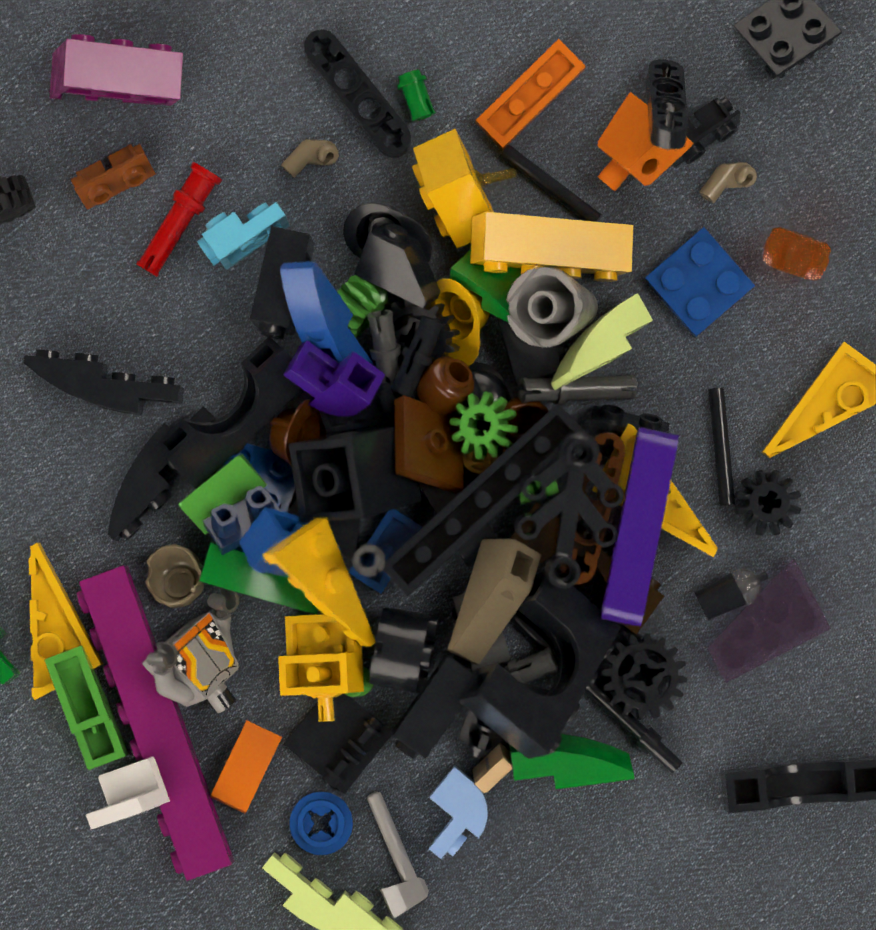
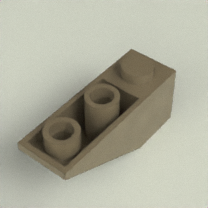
(493, 595)

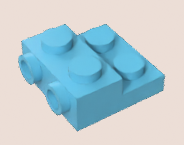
(231, 240)

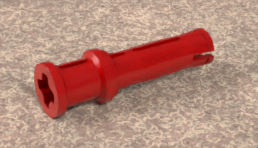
(188, 202)

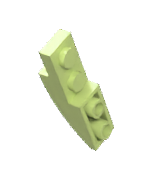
(313, 903)

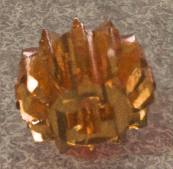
(796, 253)

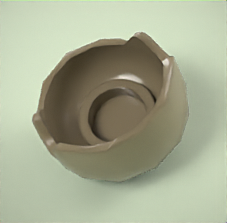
(174, 576)

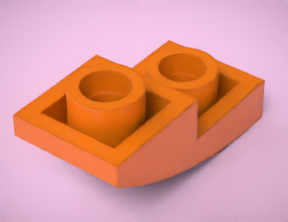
(245, 767)

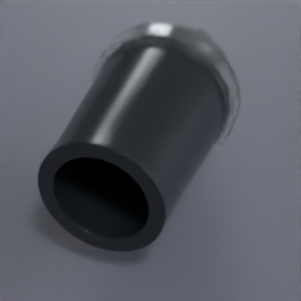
(730, 592)

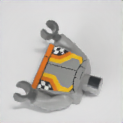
(198, 657)

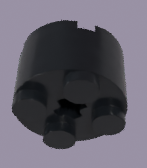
(403, 650)

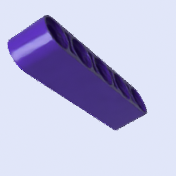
(639, 526)

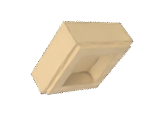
(492, 768)

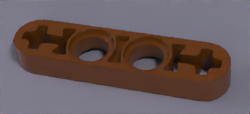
(614, 462)

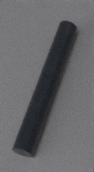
(549, 184)
(721, 446)

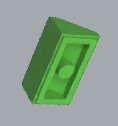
(224, 487)

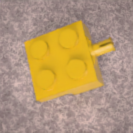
(320, 661)

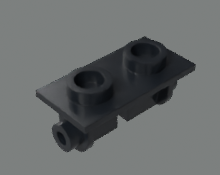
(715, 125)

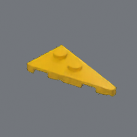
(837, 393)
(678, 516)
(320, 572)
(52, 622)

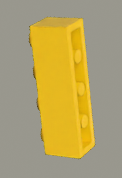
(558, 243)

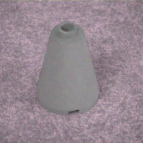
(549, 307)

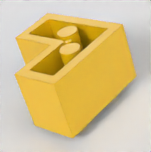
(450, 185)

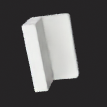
(129, 792)

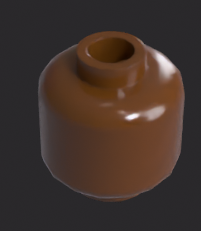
(445, 385)

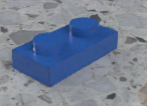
(389, 536)

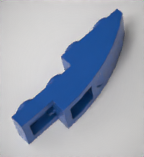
(319, 311)

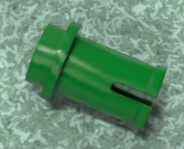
(416, 95)

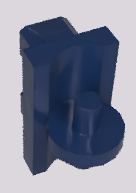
(230, 523)

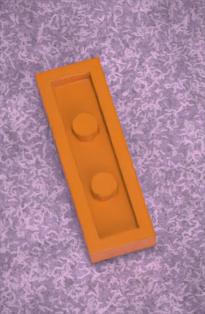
(530, 94)

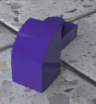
(335, 387)

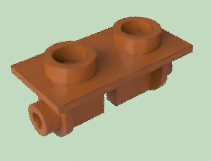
(128, 170)

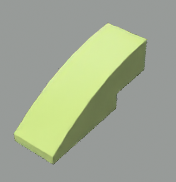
(602, 341)

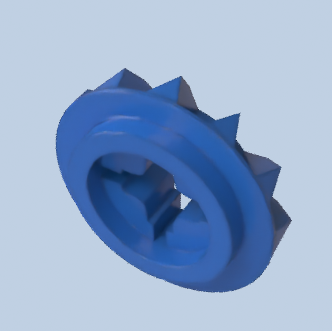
(302, 823)

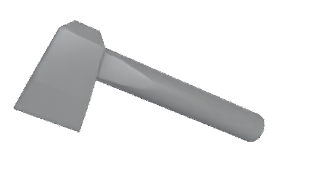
(412, 888)

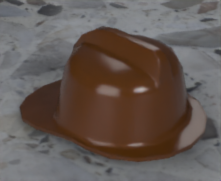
(295, 426)

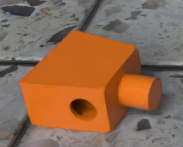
(630, 148)

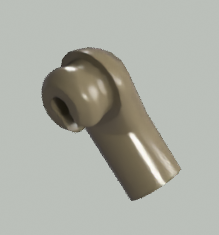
(310, 152)
(728, 176)

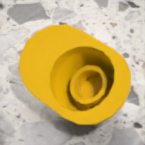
(468, 317)

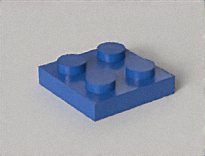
(699, 282)

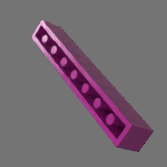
(156, 723)

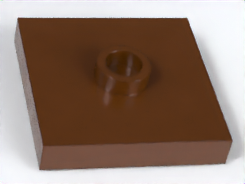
(426, 447)

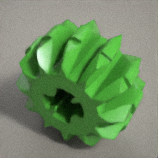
(361, 299)
(475, 438)

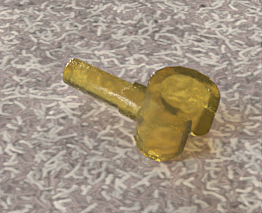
(489, 178)

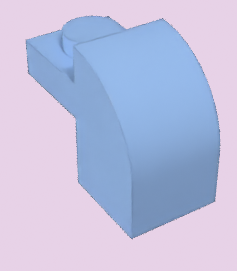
(467, 807)

